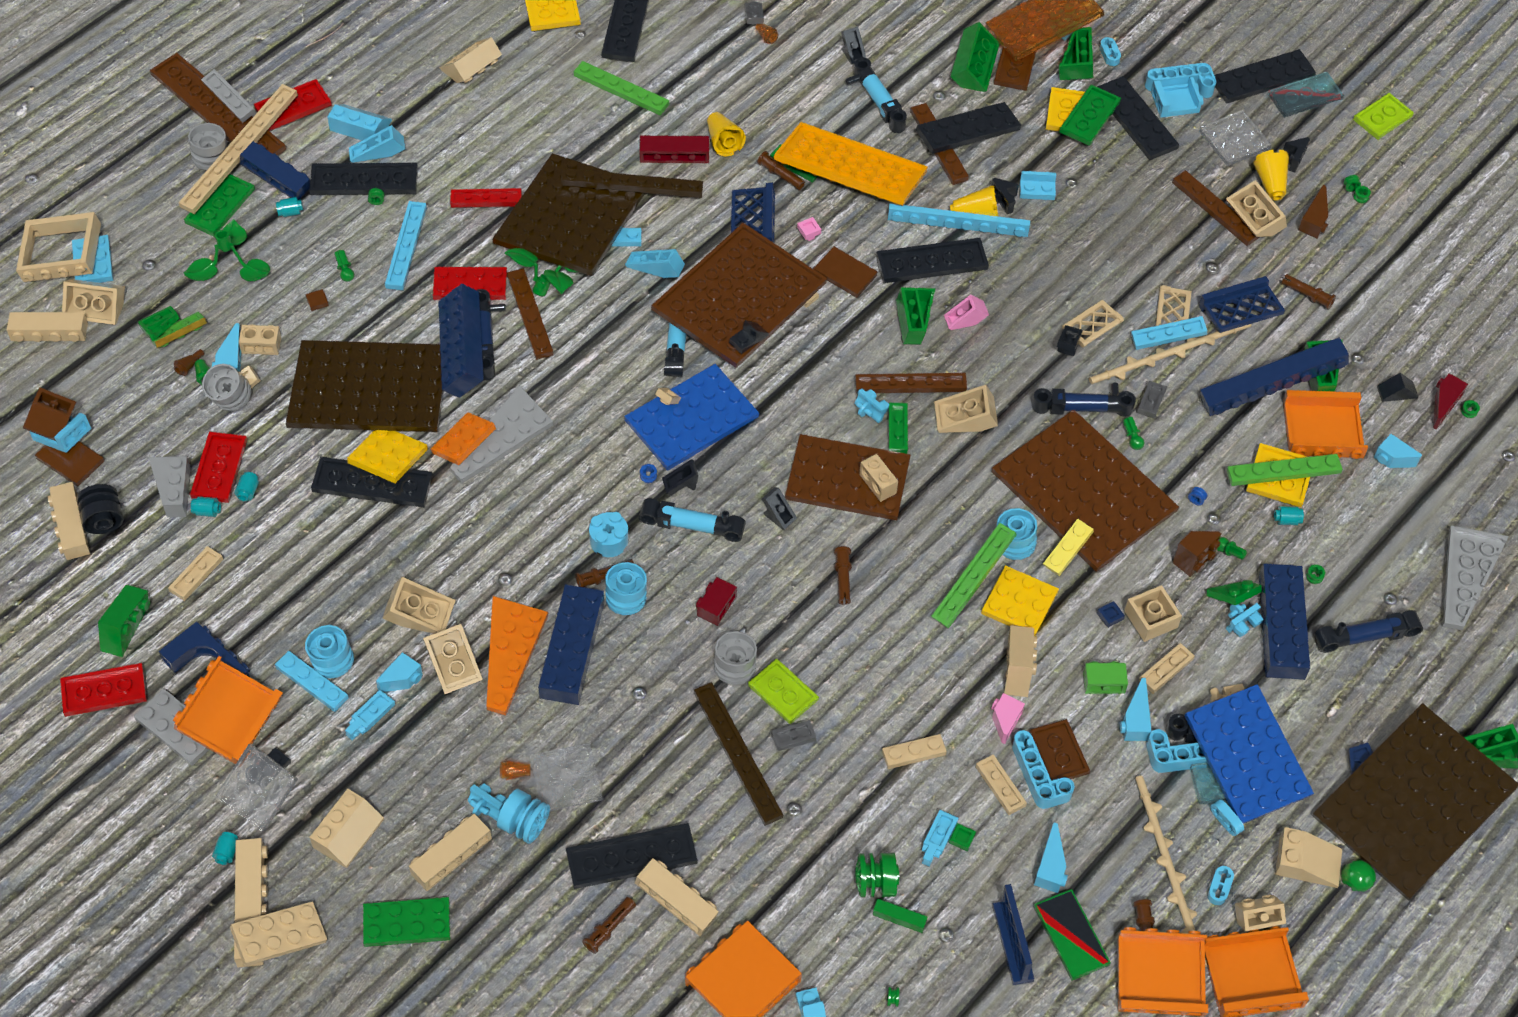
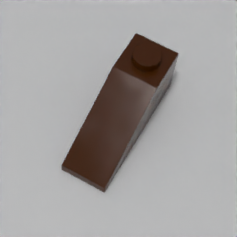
(1315, 218)

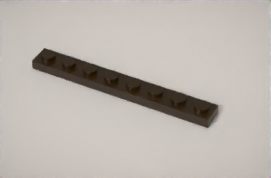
(632, 183)
(738, 754)

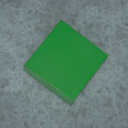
(962, 837)

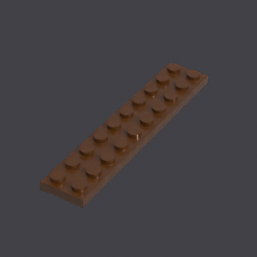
(186, 85)

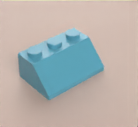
(356, 122)

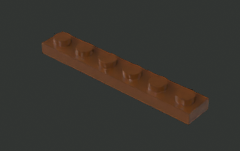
(947, 158)
(1214, 207)
(530, 314)
(912, 382)

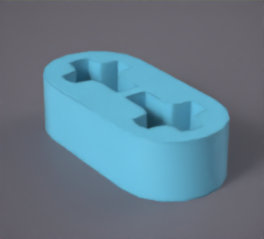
(1113, 50)
(1227, 817)
(1225, 887)

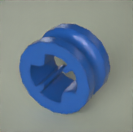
(644, 469)
(1197, 496)

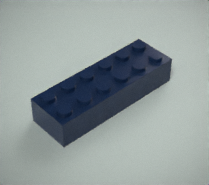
(460, 341)
(1284, 622)
(571, 645)

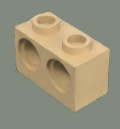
(260, 339)
(878, 477)

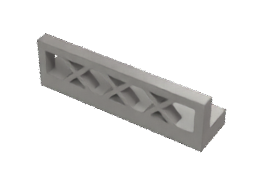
(228, 96)

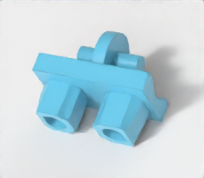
(869, 405)
(1238, 623)
(484, 803)

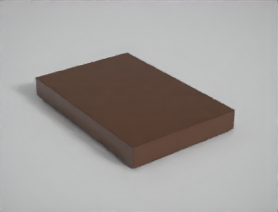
(1014, 73)
(845, 271)
(73, 465)
(1060, 750)

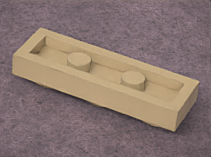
(195, 573)
(1167, 667)
(914, 751)
(1001, 784)

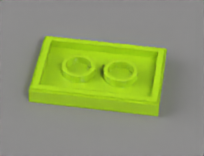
(1383, 116)
(783, 691)

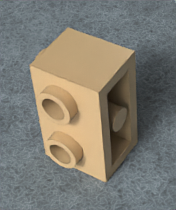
(1260, 913)

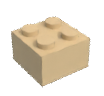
(1153, 613)

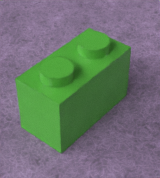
(1105, 678)

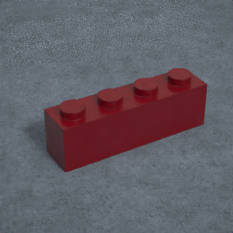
(674, 149)

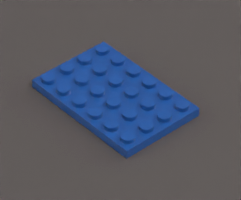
(705, 414)
(1248, 754)

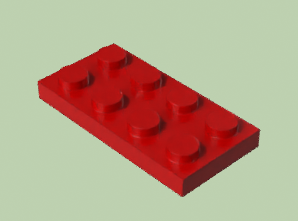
(309, 100)
(488, 278)
(219, 466)
(103, 689)

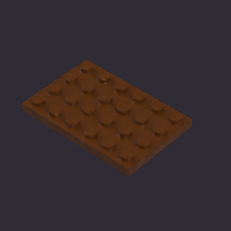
(829, 477)

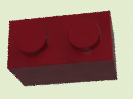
(716, 601)

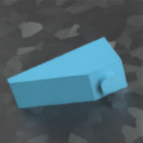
(380, 145)
(657, 262)
(230, 351)
(1136, 722)
(1053, 864)

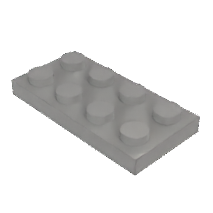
(158, 719)

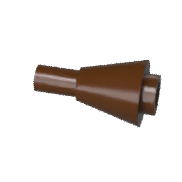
(185, 364)

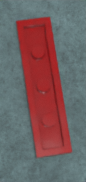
(485, 197)

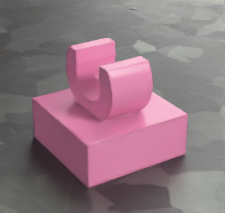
(809, 229)

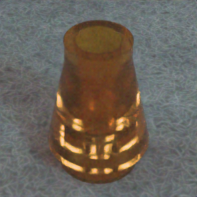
(768, 33)
(512, 770)

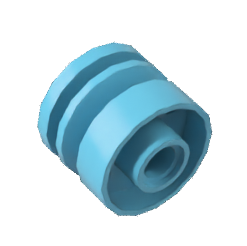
(1025, 526)
(626, 588)
(329, 651)
(523, 816)

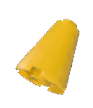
(725, 134)
(1273, 172)
(978, 202)

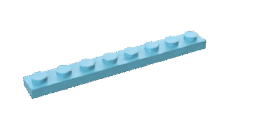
(959, 220)

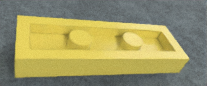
(1068, 547)

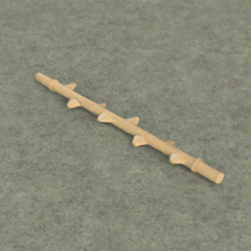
(1178, 350)
(1165, 860)

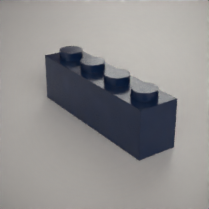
(274, 171)

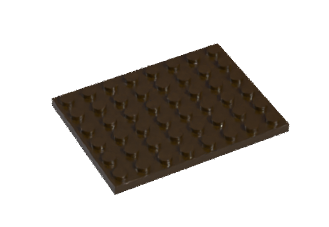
(567, 222)
(366, 386)
(1415, 801)

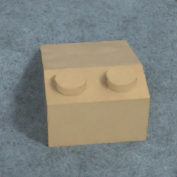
(966, 411)
(418, 607)
(452, 659)
(1308, 858)

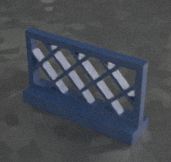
(768, 211)
(1235, 294)
(1013, 938)

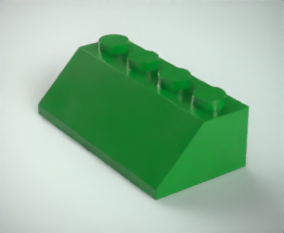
(975, 58)

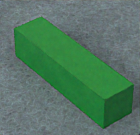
(900, 915)

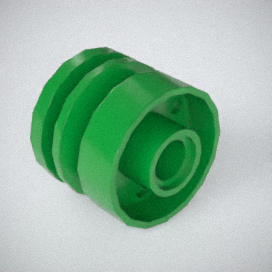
(877, 875)

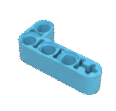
(1180, 74)
(1171, 753)
(1038, 769)

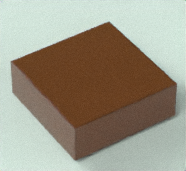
(317, 300)

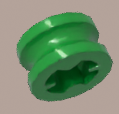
(1352, 182)
(1361, 194)
(376, 196)
(1470, 414)
(1319, 570)
(893, 996)

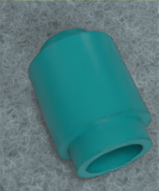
(289, 207)
(246, 486)
(205, 506)
(1289, 515)
(225, 848)

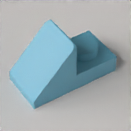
(810, 1003)

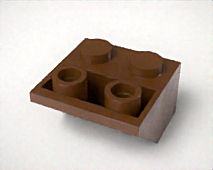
(49, 414)
(1196, 550)

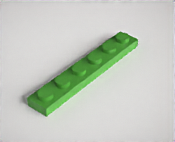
(621, 88)
(1284, 469)
(974, 575)

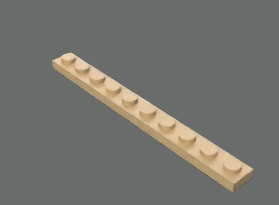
(231, 155)

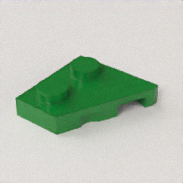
(158, 322)
(1235, 592)

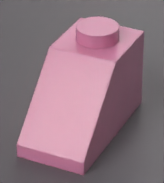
(966, 313)
(1006, 715)

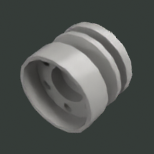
(206, 144)
(226, 387)
(735, 657)

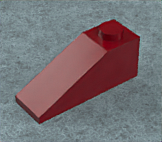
(1448, 394)

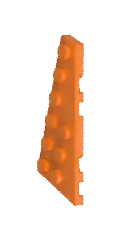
(512, 642)

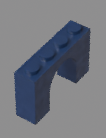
(198, 642)

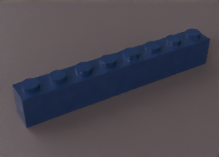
(1274, 377)

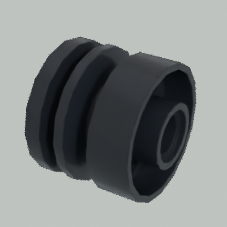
(99, 509)

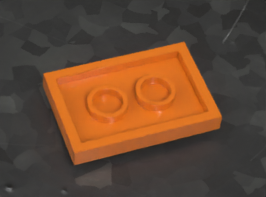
(463, 438)

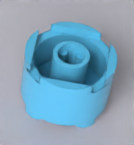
(608, 534)

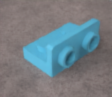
(1037, 185)

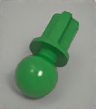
(346, 273)
(1136, 442)
(1231, 549)

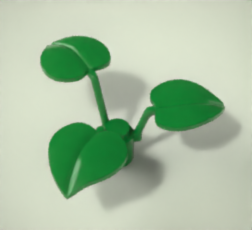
(226, 238)
(542, 283)

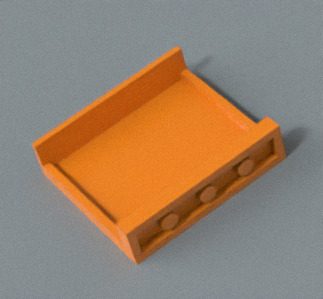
(1324, 423)
(226, 710)
(1161, 972)
(1253, 973)
(743, 975)

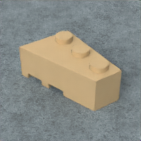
(1020, 660)

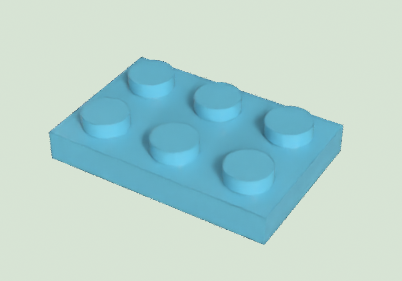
(102, 266)

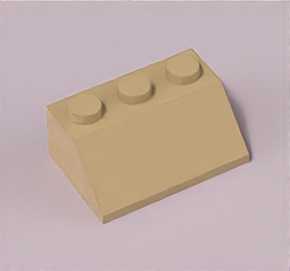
(472, 60)
(1257, 210)
(97, 300)
(346, 828)

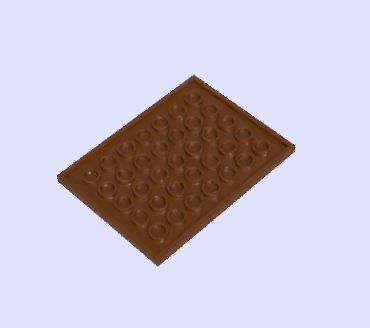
(736, 283)
(1080, 475)

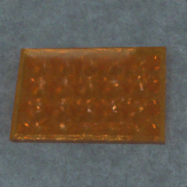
(1041, 23)

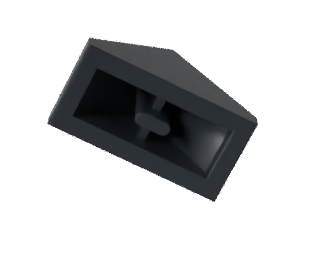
(1397, 388)

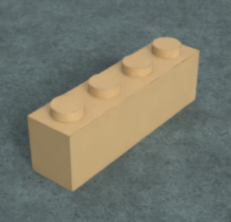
(47, 326)
(69, 526)
(450, 852)
(676, 896)

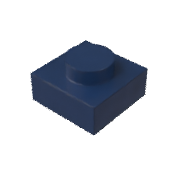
(1110, 614)

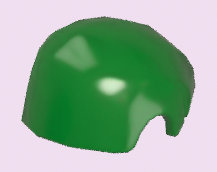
(1358, 875)

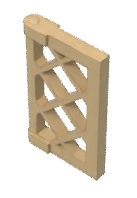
(1175, 293)
(1110, 312)

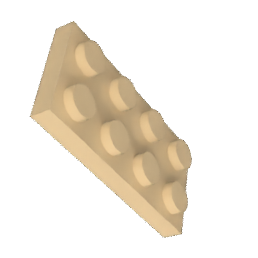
(278, 933)

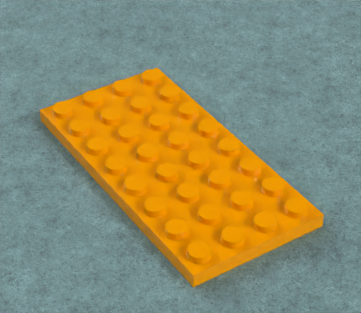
(851, 163)

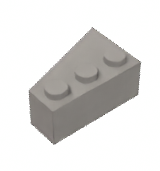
(173, 483)

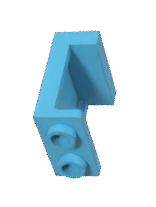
(1177, 99)
(68, 435)

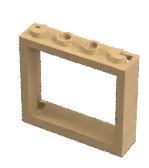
(58, 225)

